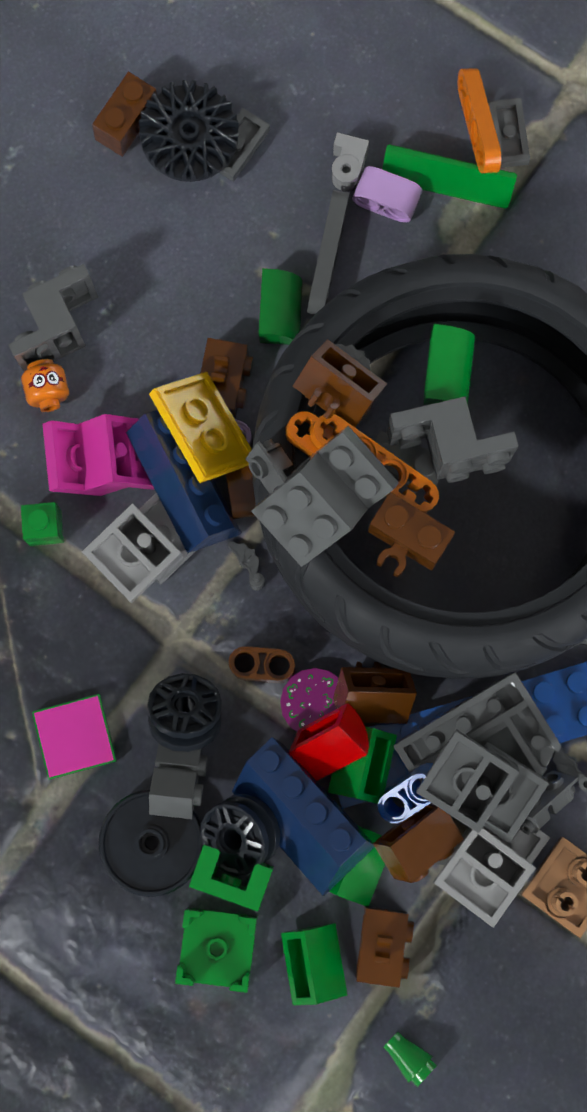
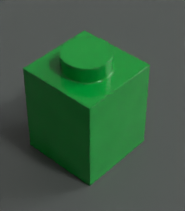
(42, 524)

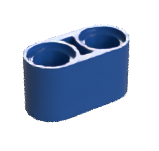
(405, 790)

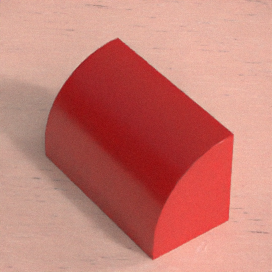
(331, 742)

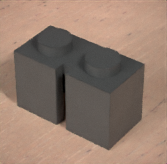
(175, 782)

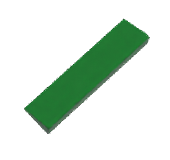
(450, 176)

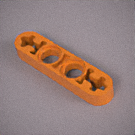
(479, 120)
(387, 459)

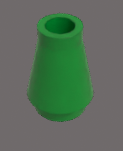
(410, 1059)

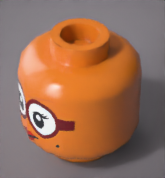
(45, 385)

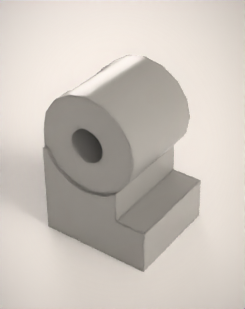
(350, 161)

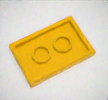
(202, 426)

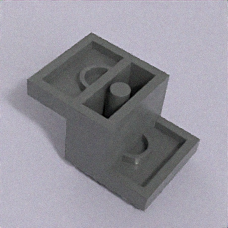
(51, 307)
(451, 439)
(325, 496)
(482, 786)

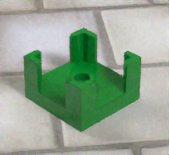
(229, 886)
(216, 949)

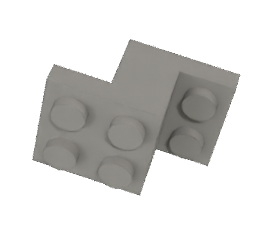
(138, 549)
(489, 871)

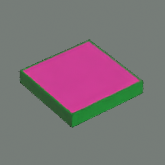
(74, 736)

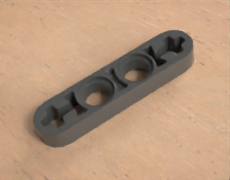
(328, 251)

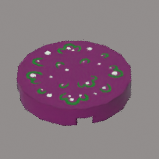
(308, 697)

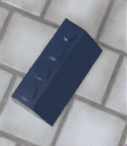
(193, 507)
(311, 823)

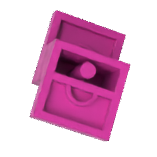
(93, 456)

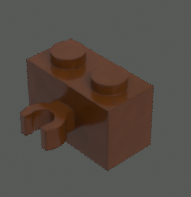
(119, 119)
(227, 366)
(339, 384)
(409, 534)
(376, 693)
(418, 843)
(383, 946)

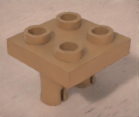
(561, 886)

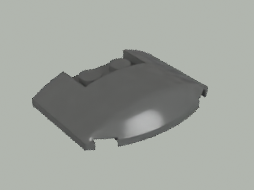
(497, 715)

